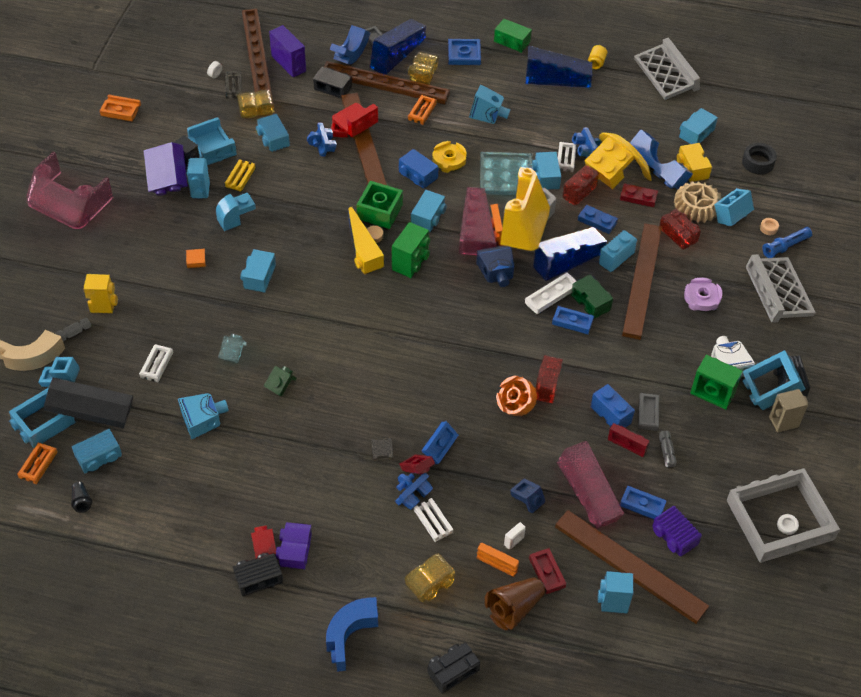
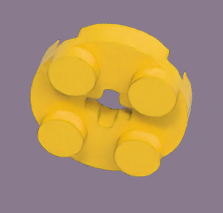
(446, 163)

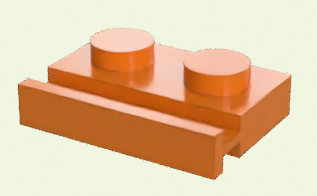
(120, 108)
(496, 223)

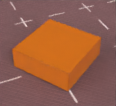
(195, 258)

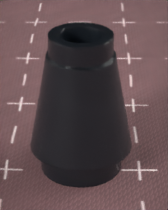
(80, 500)

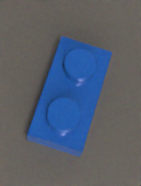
(597, 219)
(573, 320)
(440, 442)
(642, 502)

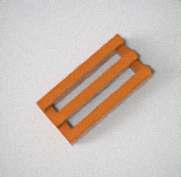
(428, 111)
(40, 464)
(497, 559)

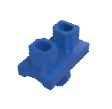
(322, 140)
(587, 143)
(407, 496)

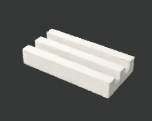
(565, 166)
(152, 375)
(425, 506)

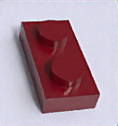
(638, 195)
(628, 440)
(417, 464)
(547, 570)

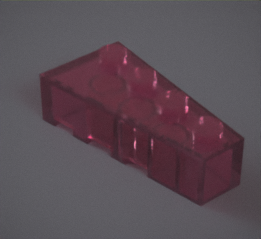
(476, 224)
(590, 484)

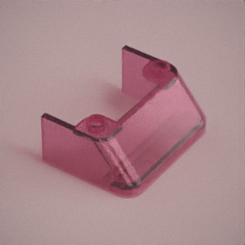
(67, 206)

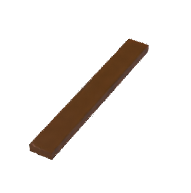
(256, 50)
(391, 83)
(365, 147)
(642, 282)
(626, 562)

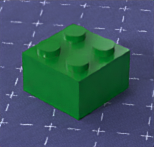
(380, 204)
(410, 250)
(716, 381)

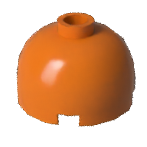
(516, 396)

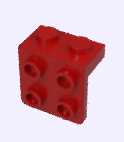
(356, 118)

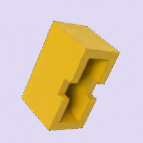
(692, 158)
(101, 293)

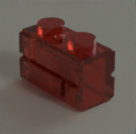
(580, 185)
(680, 229)

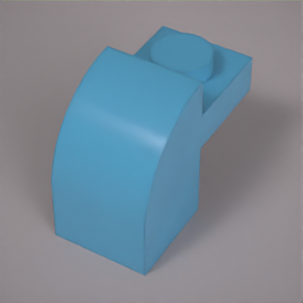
(230, 209)
(62, 368)

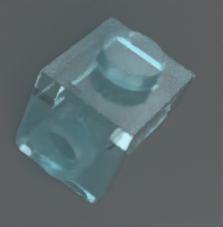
(231, 348)

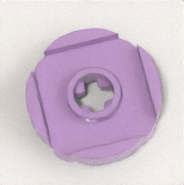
(700, 302)

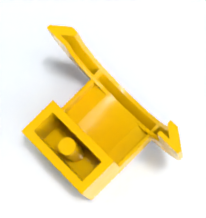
(613, 157)

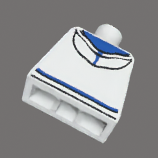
(732, 354)

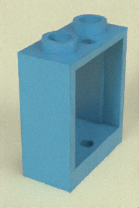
(768, 399)
(44, 431)

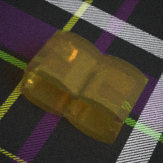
(423, 67)
(255, 104)
(430, 577)

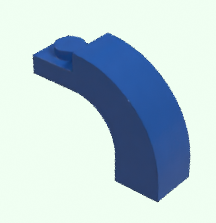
(352, 47)
(348, 619)

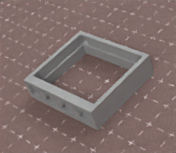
(800, 478)

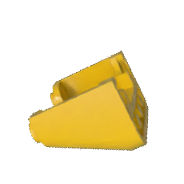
(527, 214)

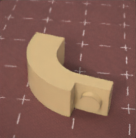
(33, 355)

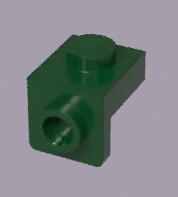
(279, 380)

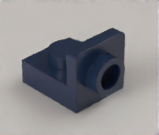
(528, 493)

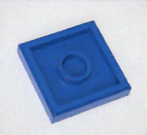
(464, 52)

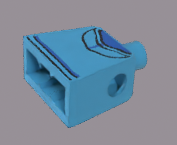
(488, 106)
(201, 413)

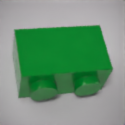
(512, 35)

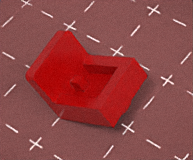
(263, 541)

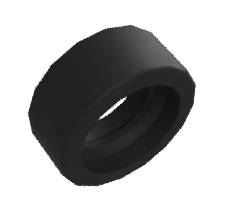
(759, 167)

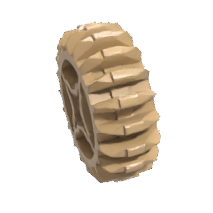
(697, 201)

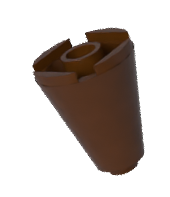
(513, 601)

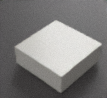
(514, 536)

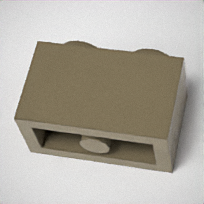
(788, 410)

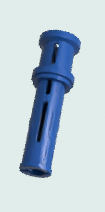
(780, 245)

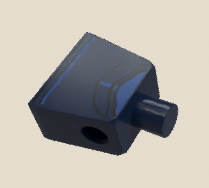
(496, 264)

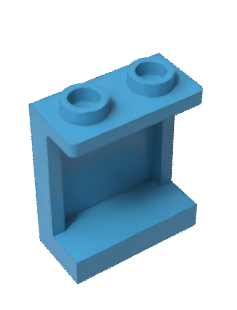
(212, 141)

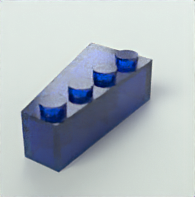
(395, 45)
(557, 69)
(567, 252)

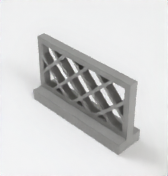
(672, 55)
(767, 290)

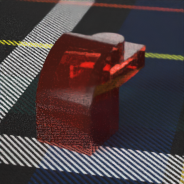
(548, 378)

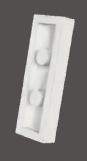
(550, 293)

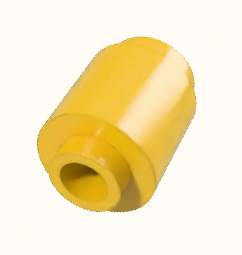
(597, 56)

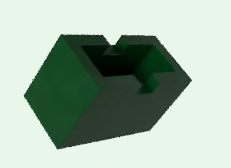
(592, 295)

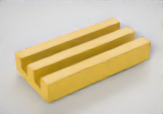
(231, 181)

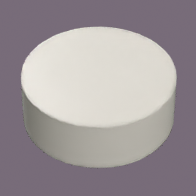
(214, 69)
(788, 524)

